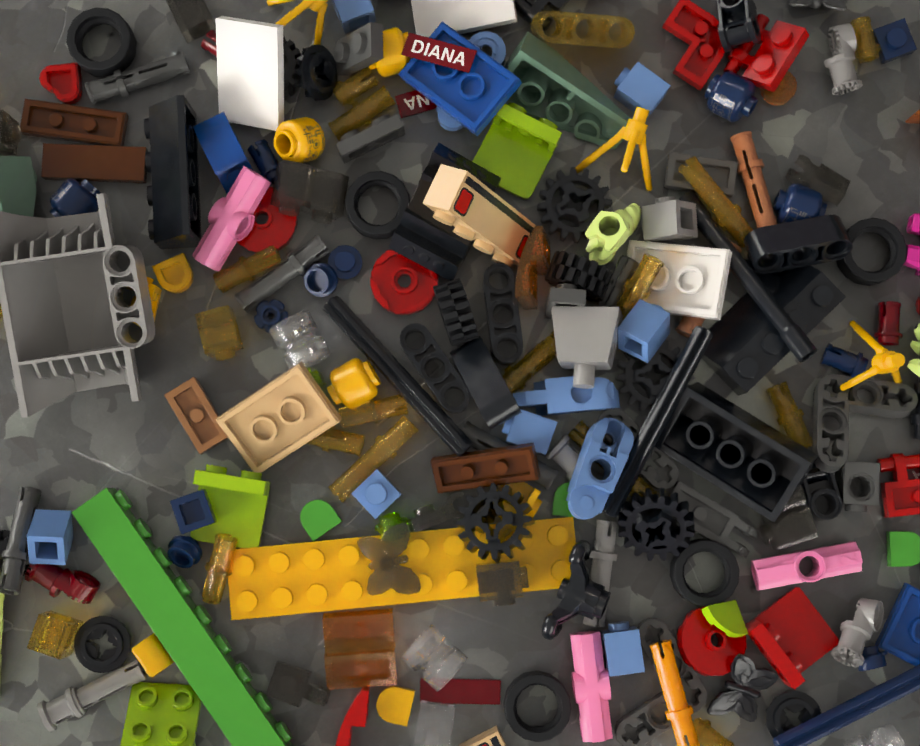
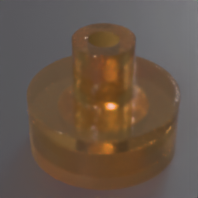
(783, 93)

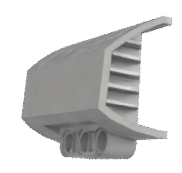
(68, 306)

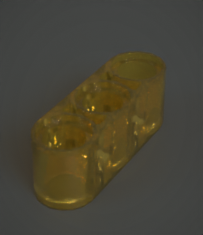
(598, 29)

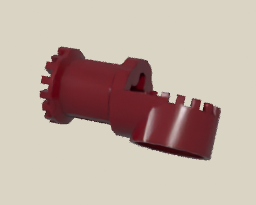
(73, 583)

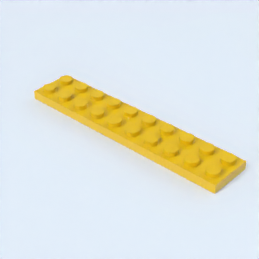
(336, 573)

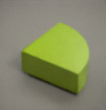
(726, 618)

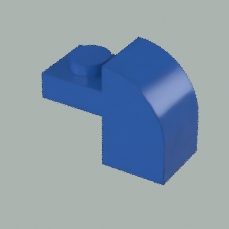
(222, 149)

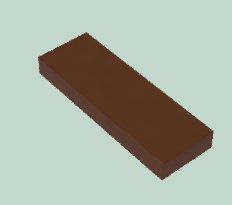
(73, 123)
(94, 163)
(485, 467)

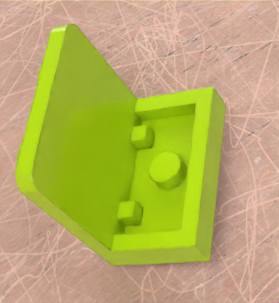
(518, 149)
(236, 503)
(161, 715)

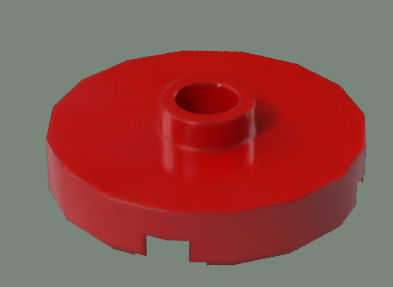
(275, 232)
(391, 295)
(699, 652)

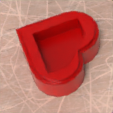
(63, 81)

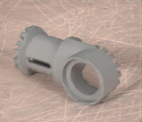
(841, 64)
(855, 633)

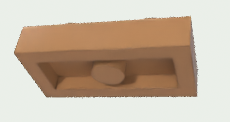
(196, 415)

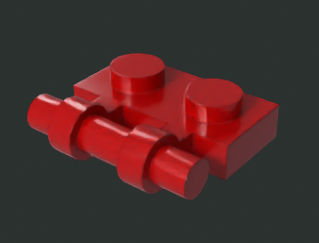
(773, 58)
(901, 495)

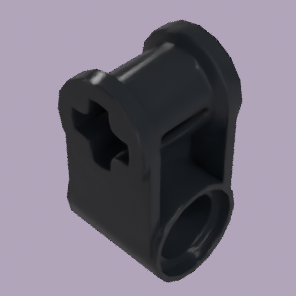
(737, 23)
(825, 485)

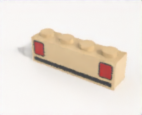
(478, 214)

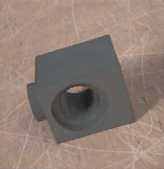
(869, 476)

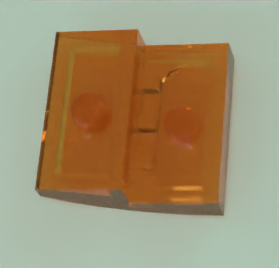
(533, 263)
(359, 649)

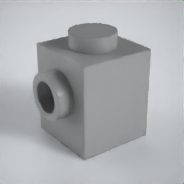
(669, 220)

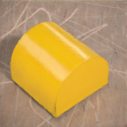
(152, 655)

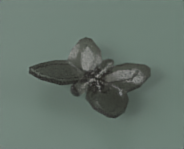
(386, 564)

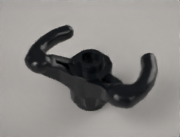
(578, 594)

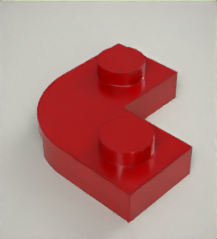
(699, 31)

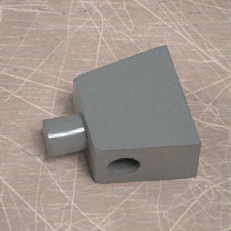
(586, 340)

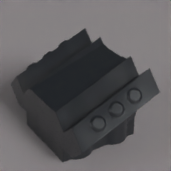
(425, 238)

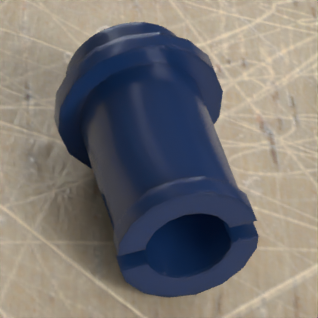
(264, 159)
(844, 360)

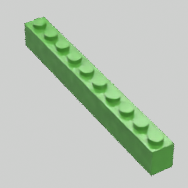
(178, 622)

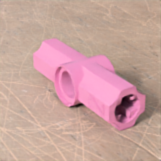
(231, 219)
(826, 561)
(591, 686)

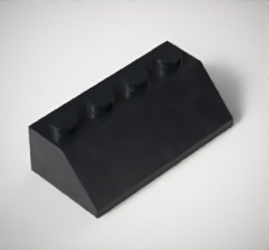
(174, 174)
(747, 342)
(735, 450)

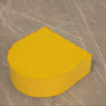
(174, 274)
(395, 704)

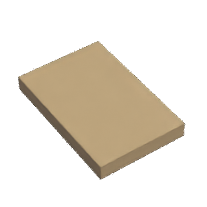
(278, 418)

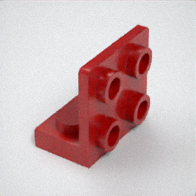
(791, 636)

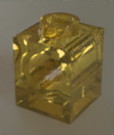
(219, 332)
(54, 634)

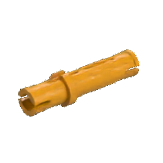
(678, 709)

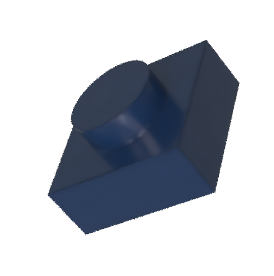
(894, 41)
(193, 511)

